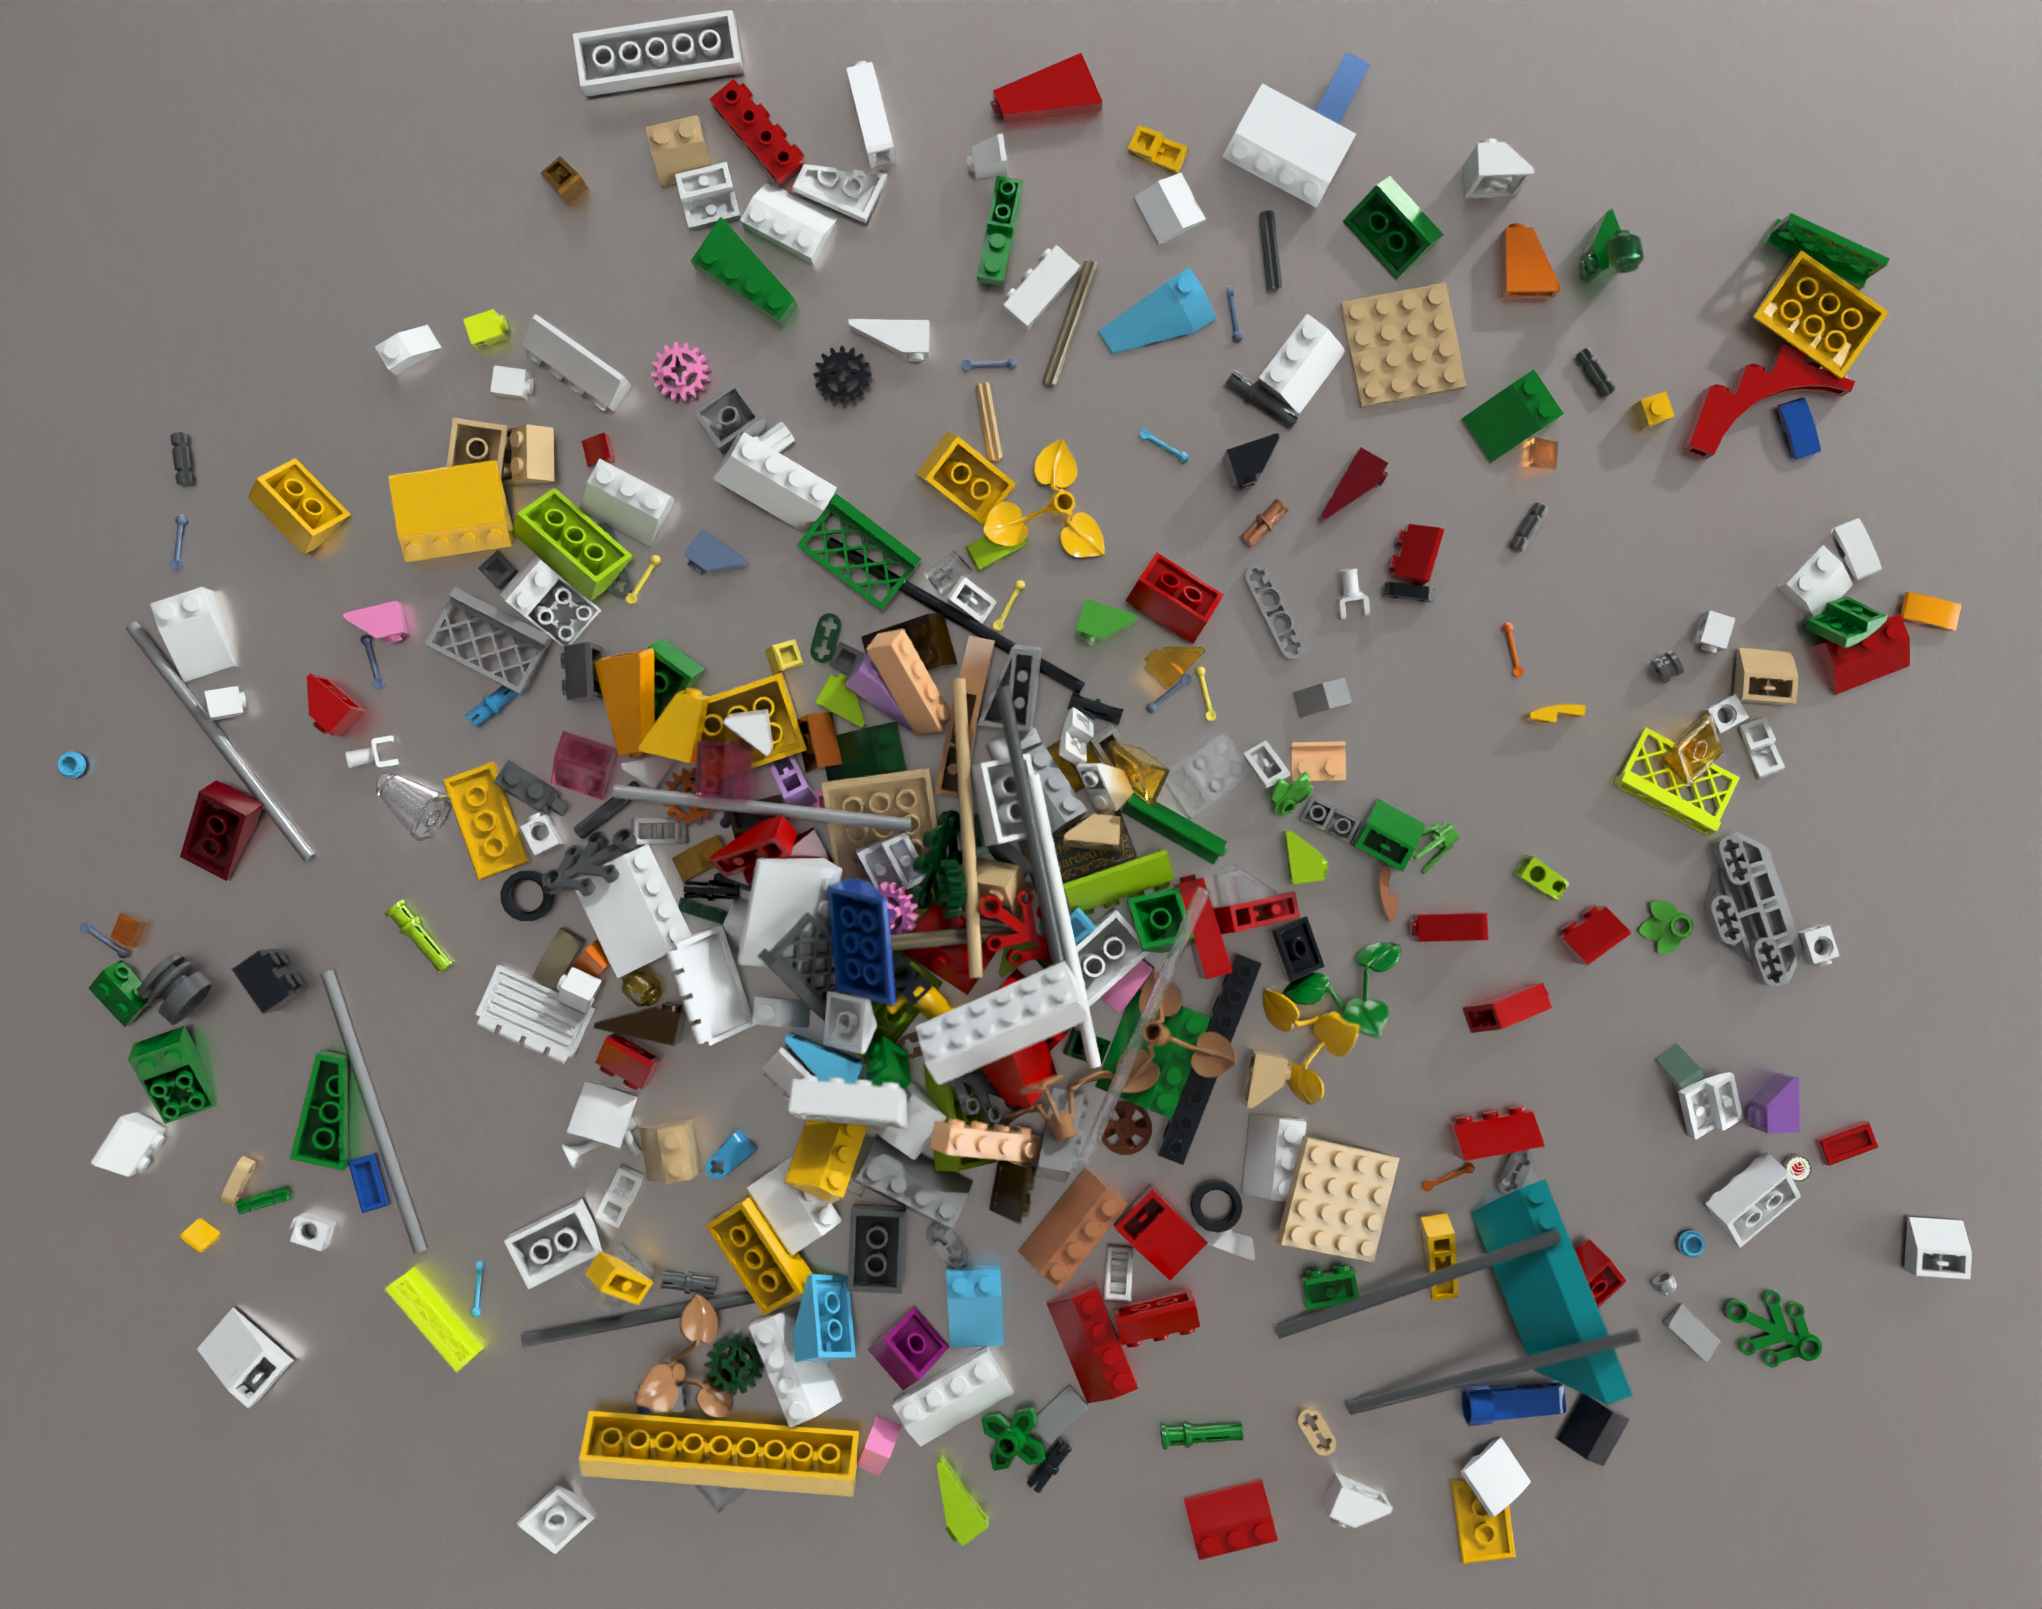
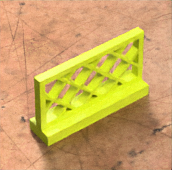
(1673, 803)
(434, 1318)

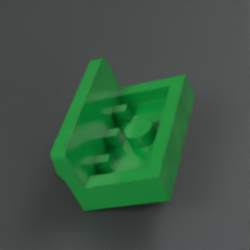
(118, 990)
(1330, 1287)

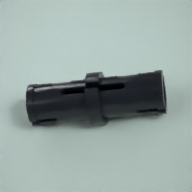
(1095, 708)
(711, 890)
(1049, 1466)

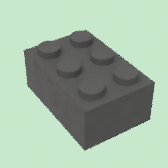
(876, 1249)

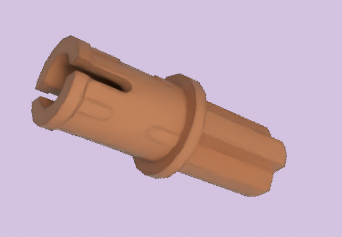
(1264, 522)

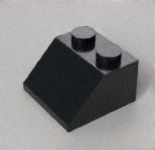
(1247, 461)

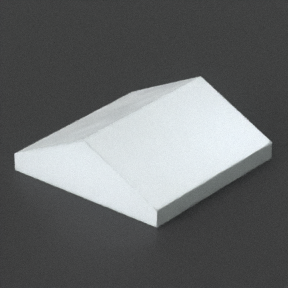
(1169, 208)
(848, 1022)
(556, 1519)

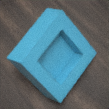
(1080, 925)

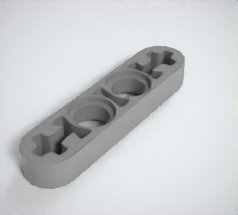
(1271, 613)

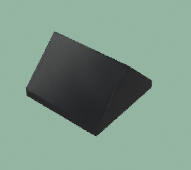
(1296, 949)
(1592, 1429)

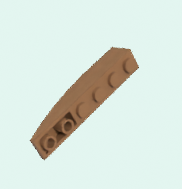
(975, 671)

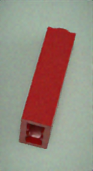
(1050, 92)
(1207, 945)

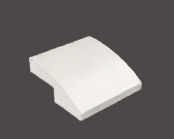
(707, 196)
(891, 861)
(1710, 1104)
(601, 1115)
(1495, 1477)

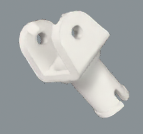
(1351, 593)
(370, 755)

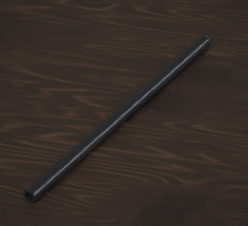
(957, 616)

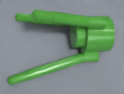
(1443, 836)

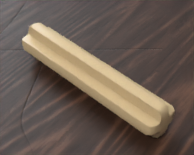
(989, 422)

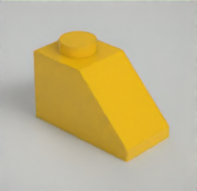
(618, 1278)

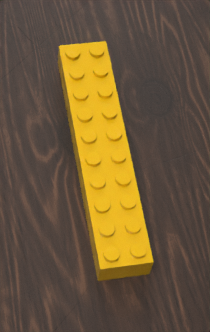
(719, 1453)

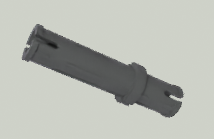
(1262, 399)

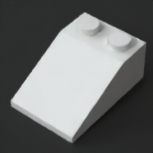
(194, 633)

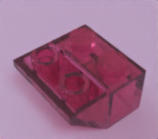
(583, 765)
(724, 768)

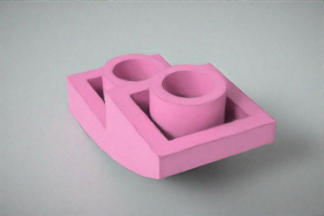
(1124, 990)

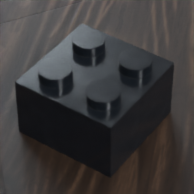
(269, 980)

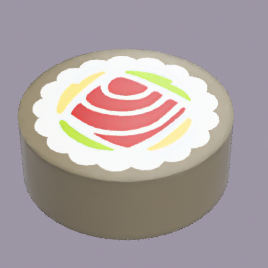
(1798, 1167)

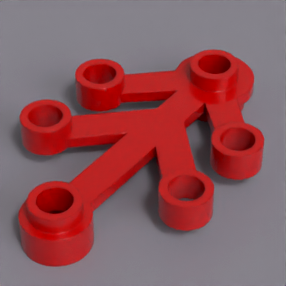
(1025, 930)

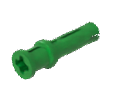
(1189, 1435)

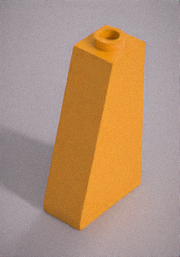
(628, 697)

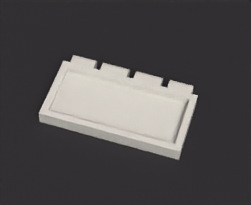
(712, 986)
(532, 1011)

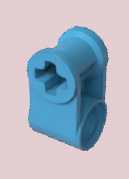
(732, 1153)

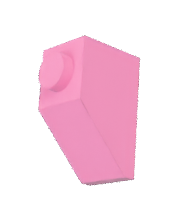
(381, 621)

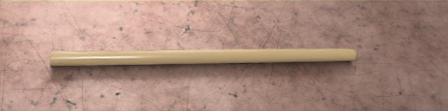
(967, 827)

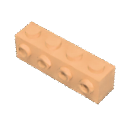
(909, 682)
(986, 1142)

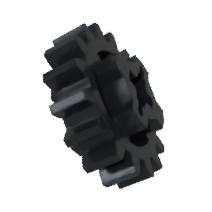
(831, 375)

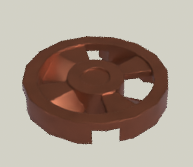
(1127, 1128)

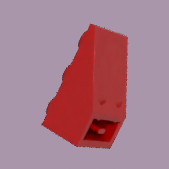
(1159, 1233)

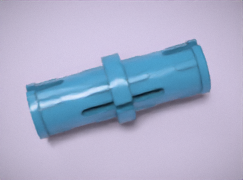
(490, 705)

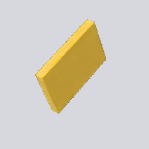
(1478, 1534)

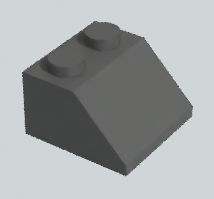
(580, 672)

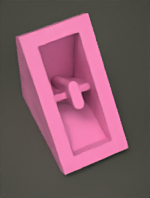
(878, 1446)

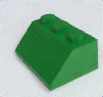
(1393, 226)

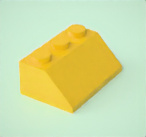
(298, 505)
(825, 1158)

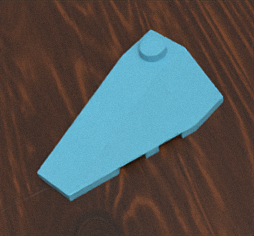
(1166, 313)

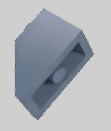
(712, 555)

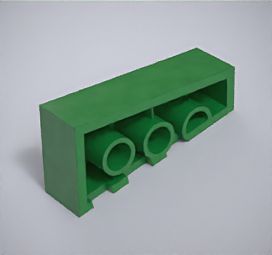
(738, 270)
(324, 1116)

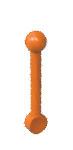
(1517, 670)
(1428, 1186)

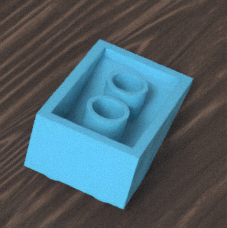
(824, 1060)
(975, 1305)
(824, 1321)

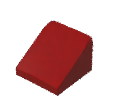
(597, 448)

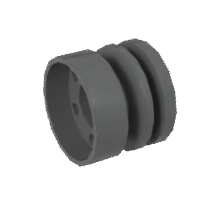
(171, 985)

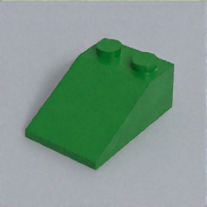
(1512, 416)
(672, 674)

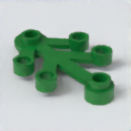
(1777, 1332)

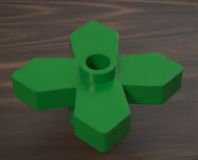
(1013, 1439)

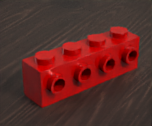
(757, 133)

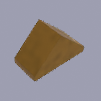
(564, 180)

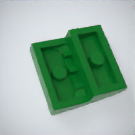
(1846, 622)

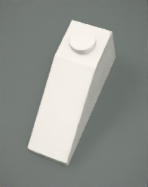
(902, 337)

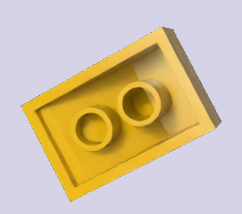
(965, 477)

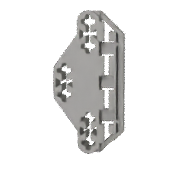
(1748, 911)

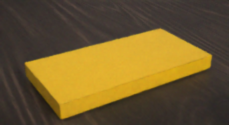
(486, 821)

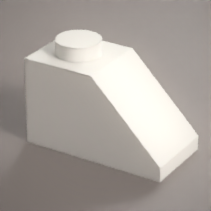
(988, 158)
(407, 349)
(780, 1012)

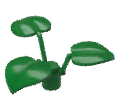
(1367, 1014)

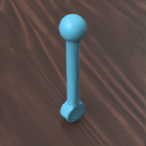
(1145, 434)
(475, 1311)

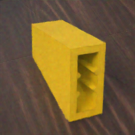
(678, 727)

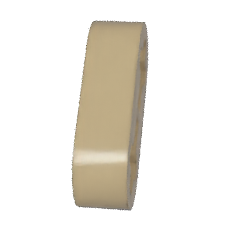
(238, 1181)
(1311, 1433)

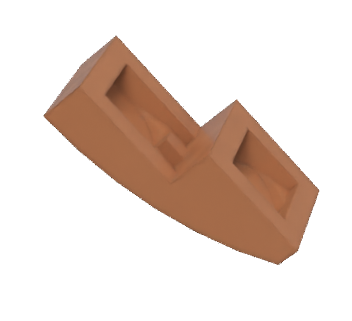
(1386, 901)

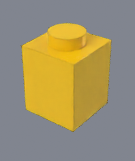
(1653, 410)

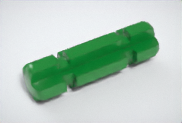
(263, 1200)

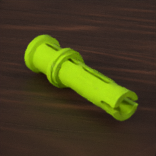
(410, 926)

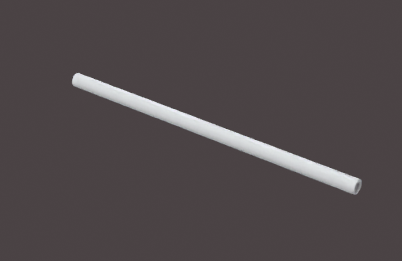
(1062, 914)

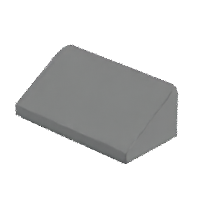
(1692, 1332)
(1060, 1414)

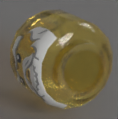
(641, 987)

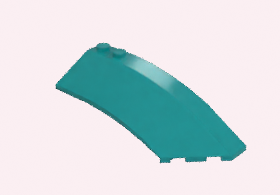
(1550, 1292)

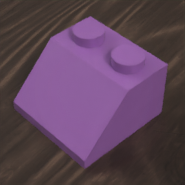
(1776, 1106)

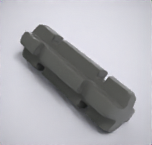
(1595, 372)
(181, 458)
(1528, 527)

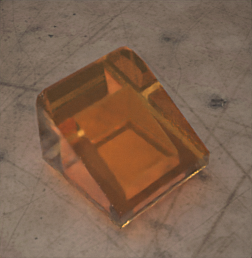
(1543, 453)
(128, 930)

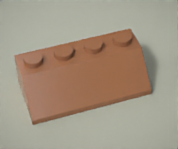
(1073, 1228)

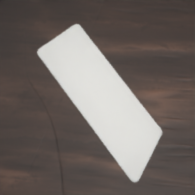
(1229, 1241)

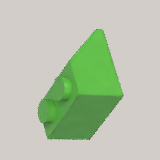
(1101, 622)

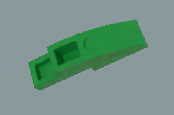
(999, 231)

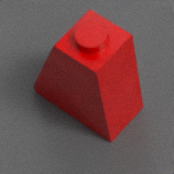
(1449, 927)
(1507, 1008)

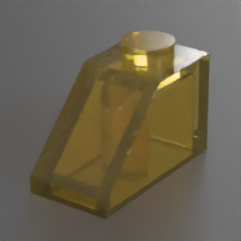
(1171, 663)

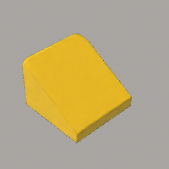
(200, 1235)

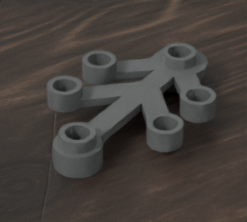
(558, 879)
(979, 1086)

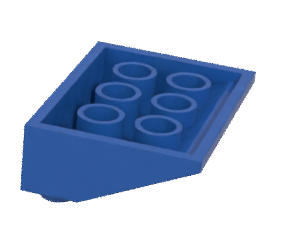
(861, 940)

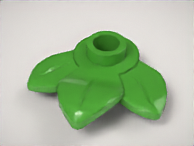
(1286, 796)
(1662, 926)

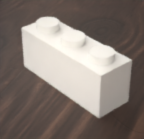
(1040, 287)

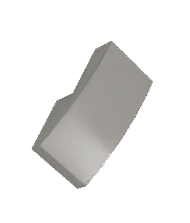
(1331, 820)

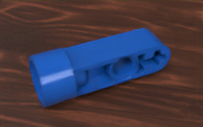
(1485, 1404)

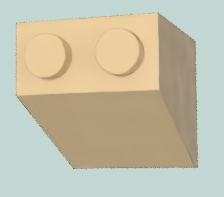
(670, 1151)

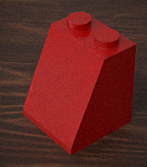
(1020, 1070)

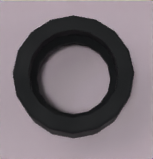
(512, 910)
(1227, 1223)

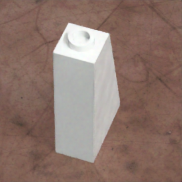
(871, 114)

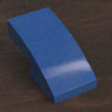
(1800, 428)

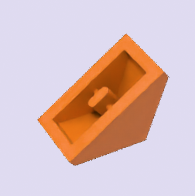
(592, 960)

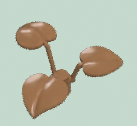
(1211, 1056)
(1060, 1121)
(658, 1386)

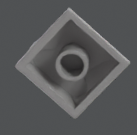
(729, 415)

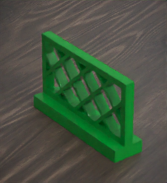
(1838, 254)
(871, 532)
(1176, 828)

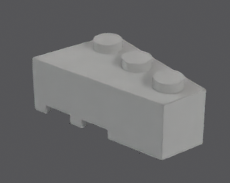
(1022, 677)
(1055, 1157)

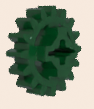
(949, 889)
(734, 1352)

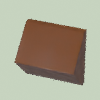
(820, 741)

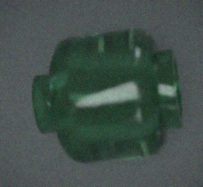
(1624, 251)

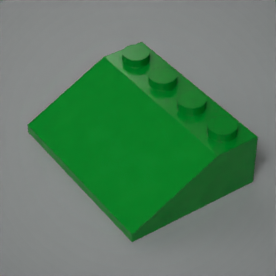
(1171, 1058)

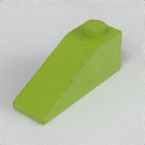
(961, 1512)

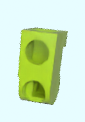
(1541, 877)

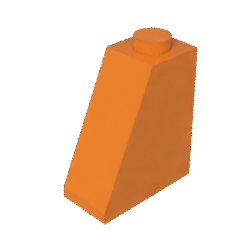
(1525, 265)

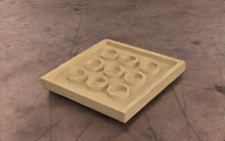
(1403, 344)
(891, 794)
(1337, 1199)

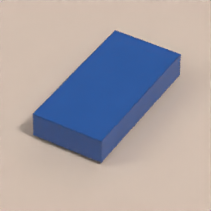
(368, 1183)

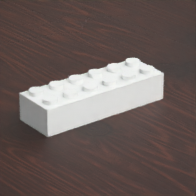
(658, 53)
(1001, 1023)

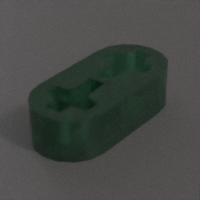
(819, 637)
(702, 910)

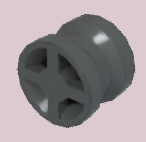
(1667, 666)

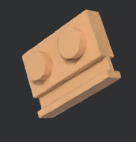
(1319, 759)

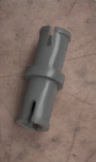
(688, 1283)

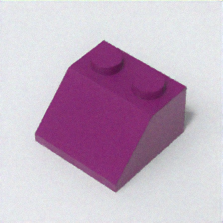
(908, 1349)

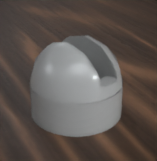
(1665, 1283)

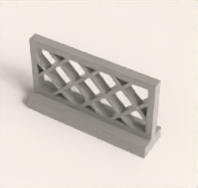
(499, 620)

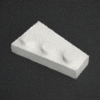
(843, 191)

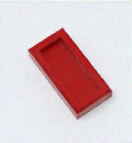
(1847, 1143)

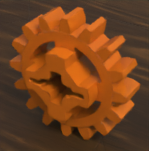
(696, 813)

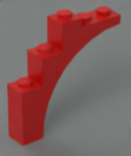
(1785, 373)

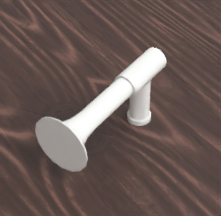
(575, 1152)

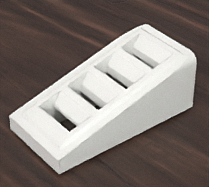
(682, 831)
(1116, 1297)

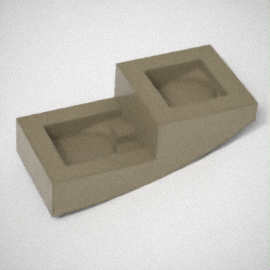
(558, 958)

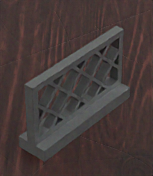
(790, 974)

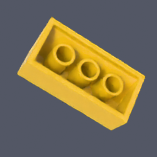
(759, 1256)

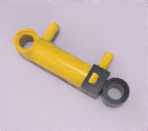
(916, 990)

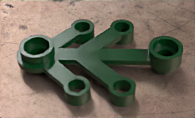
(947, 829)

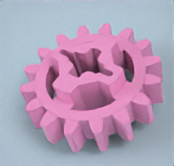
(669, 372)
(899, 908)

